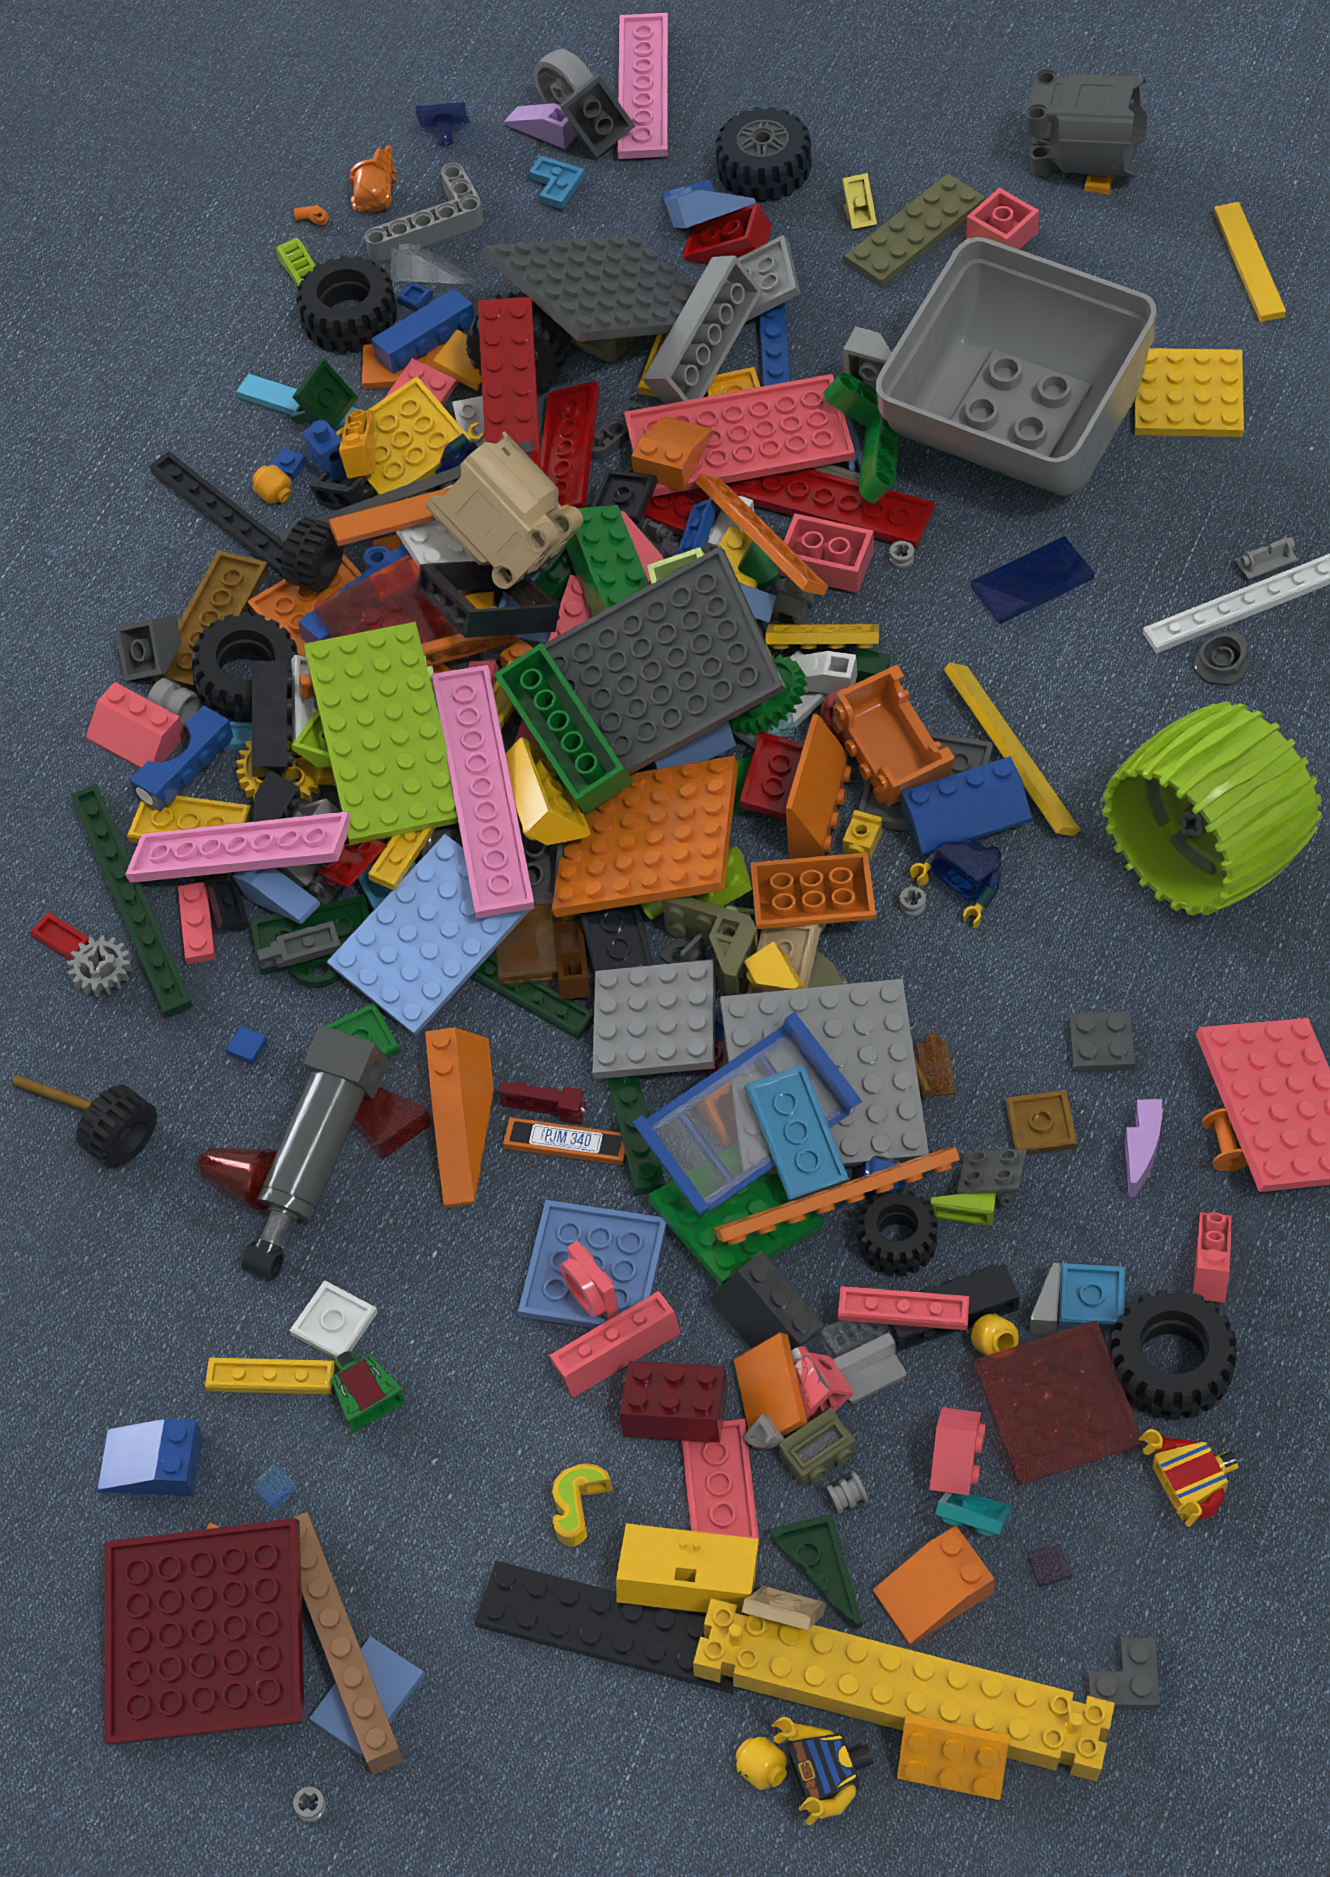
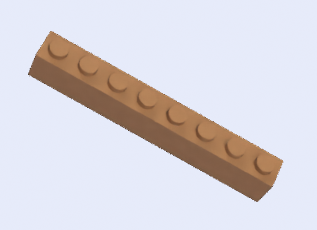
(345, 1654)

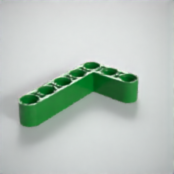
(880, 441)

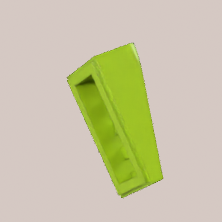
(293, 251)
(967, 1208)

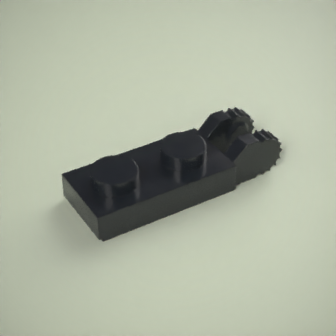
(226, 901)

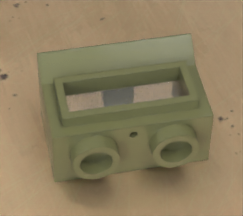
(817, 1448)

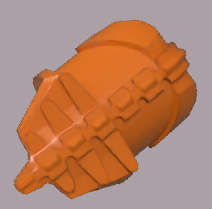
(373, 182)

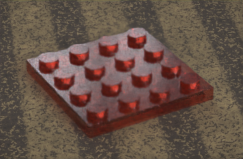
(382, 602)
(1057, 1403)

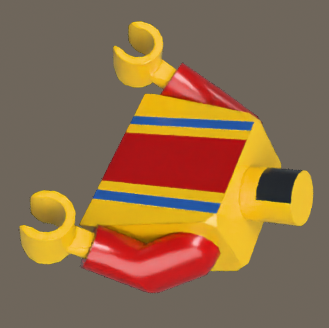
(1190, 1474)

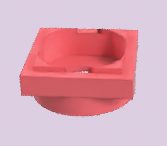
(589, 1283)

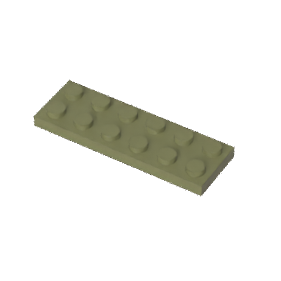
(914, 230)

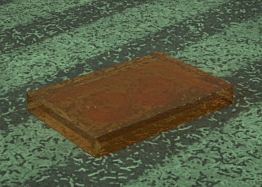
(529, 949)

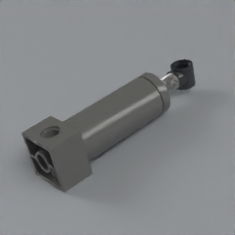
(340, 1077)

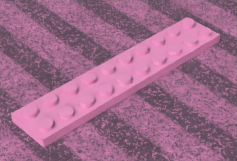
(482, 792)

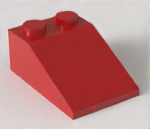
(728, 235)

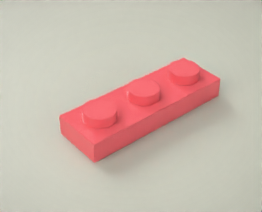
(196, 923)

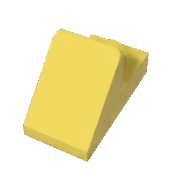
(859, 201)

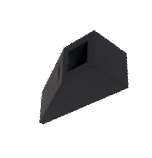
(276, 798)

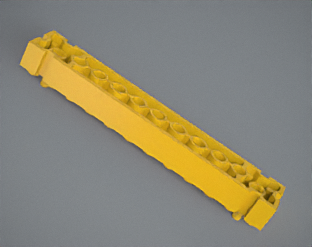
(888, 1682)

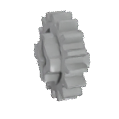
(99, 966)

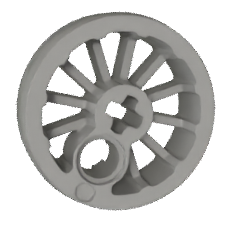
(560, 76)

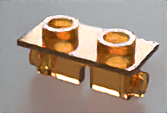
(936, 1064)

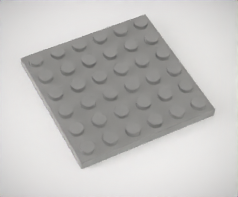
(869, 1042)

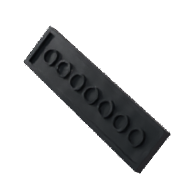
(593, 1624)

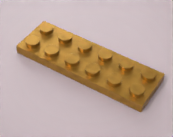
(222, 592)

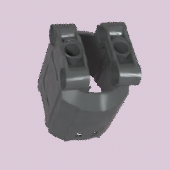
(1085, 124)

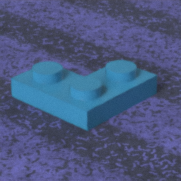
(560, 178)

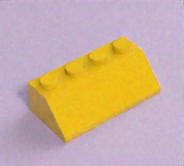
(542, 798)

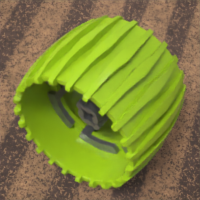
(1212, 808)

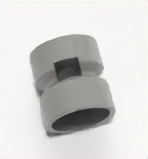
(175, 699)

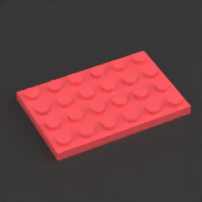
(1275, 1098)

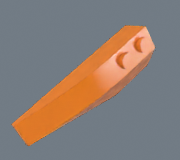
(461, 1108)

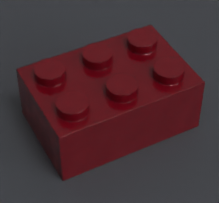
(674, 1401)

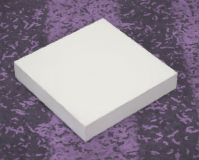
(333, 1320)

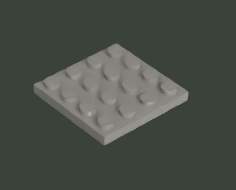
(654, 1019)

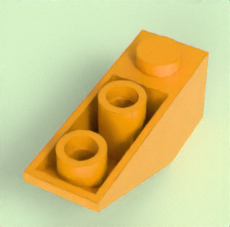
(358, 444)

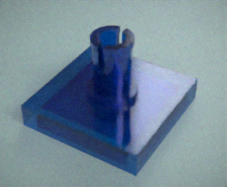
(443, 117)

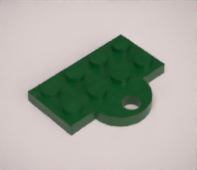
(347, 917)

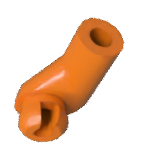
(312, 213)

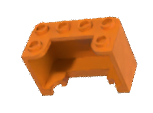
(888, 736)

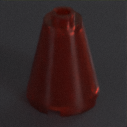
(238, 1171)

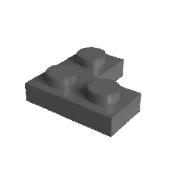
(1137, 1682)

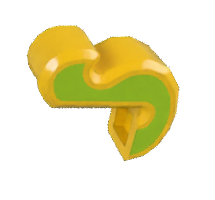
(567, 1492)

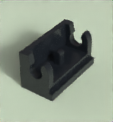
(340, 494)

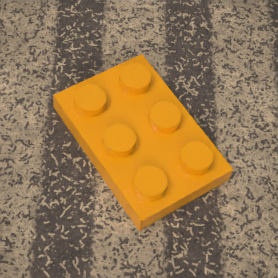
(953, 1756)

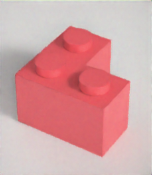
(956, 1442)

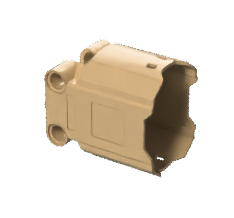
(505, 512)

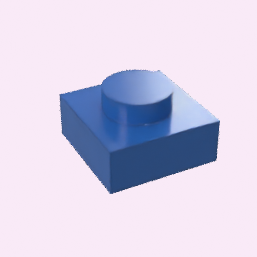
(289, 462)

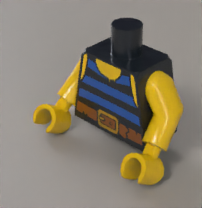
(823, 1767)

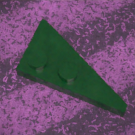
(818, 1554)

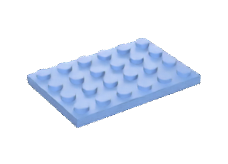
(422, 940)

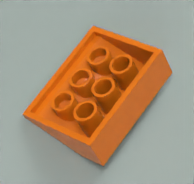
(817, 792)
(812, 890)

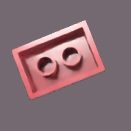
(832, 550)

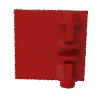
(351, 863)

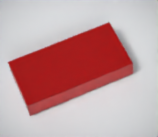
(58, 936)

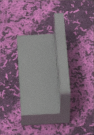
(871, 1367)

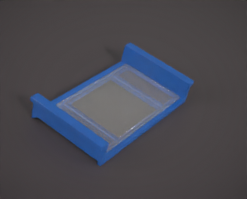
(711, 1131)

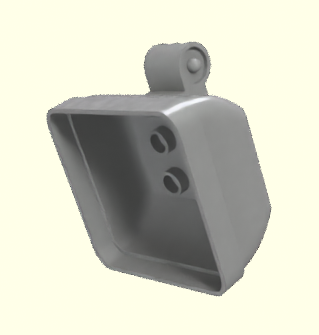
(1019, 365)

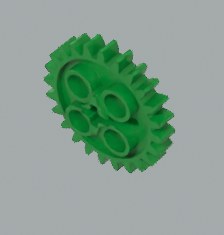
(777, 707)

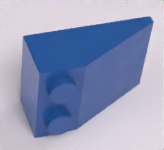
(152, 1458)

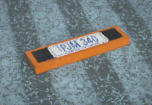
(564, 1141)

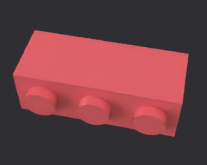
(134, 727)

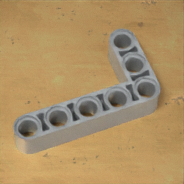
(434, 224)

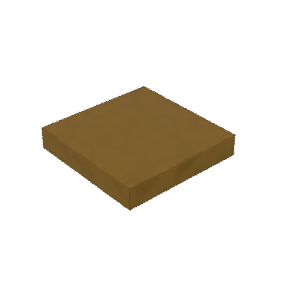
(1041, 1122)

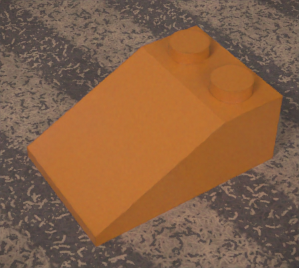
(671, 451)
(935, 1586)

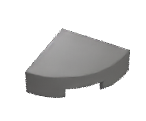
(763, 1433)

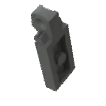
(300, 946)

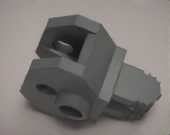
(793, 601)

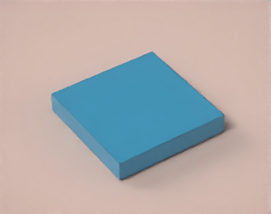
(1091, 1294)

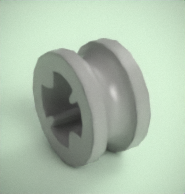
(902, 547)
(920, 897)
(311, 1793)

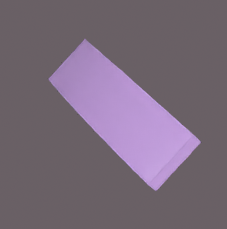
(1142, 1143)

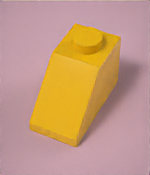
(772, 970)

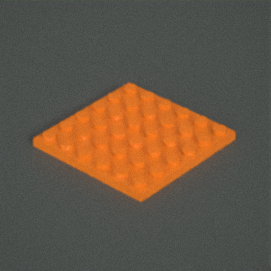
(652, 840)

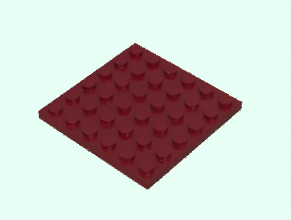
(203, 1632)

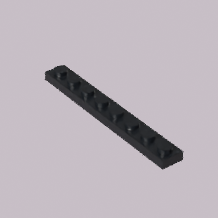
(220, 509)

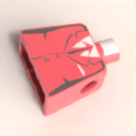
(819, 1382)

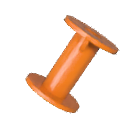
(1231, 1155)

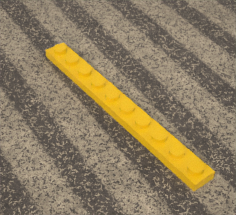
(405, 848)

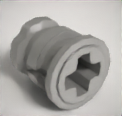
(847, 1493)

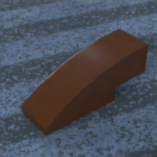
(571, 959)

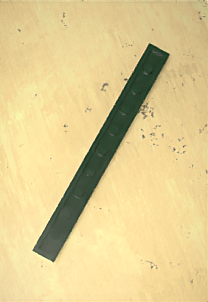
(131, 902)

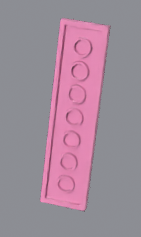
(644, 84)
(239, 847)

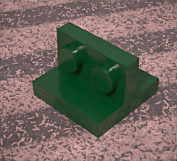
(323, 396)

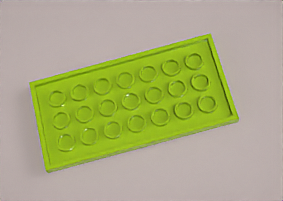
(382, 732)

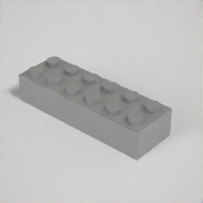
(703, 332)

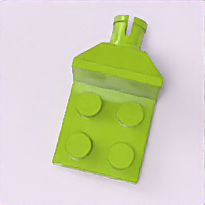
(736, 885)

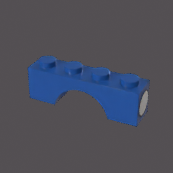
(162, 781)

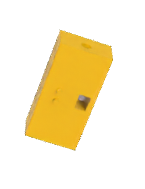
(685, 1568)

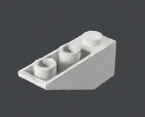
(828, 670)

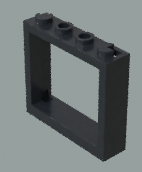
(441, 587)

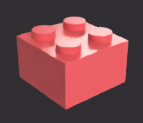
(1004, 220)

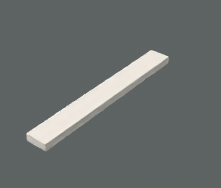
(1238, 604)

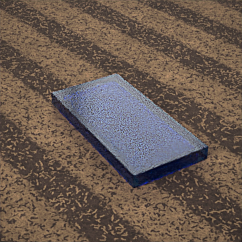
(1032, 580)

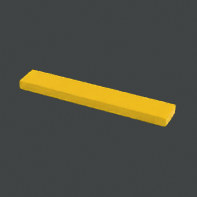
(1249, 262)

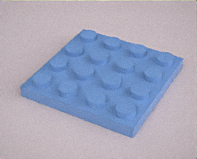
(621, 1243)

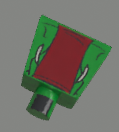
(364, 1390)

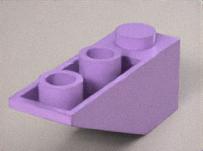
(543, 122)

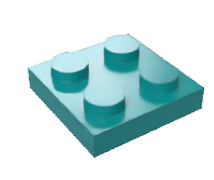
(984, 1514)

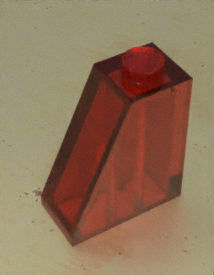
(390, 1121)

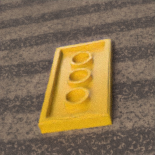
(186, 814)

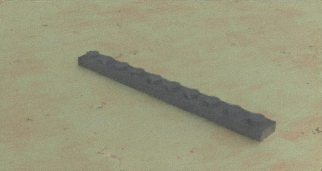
(420, 487)

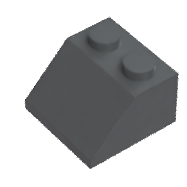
(148, 646)

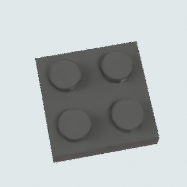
(1102, 1041)

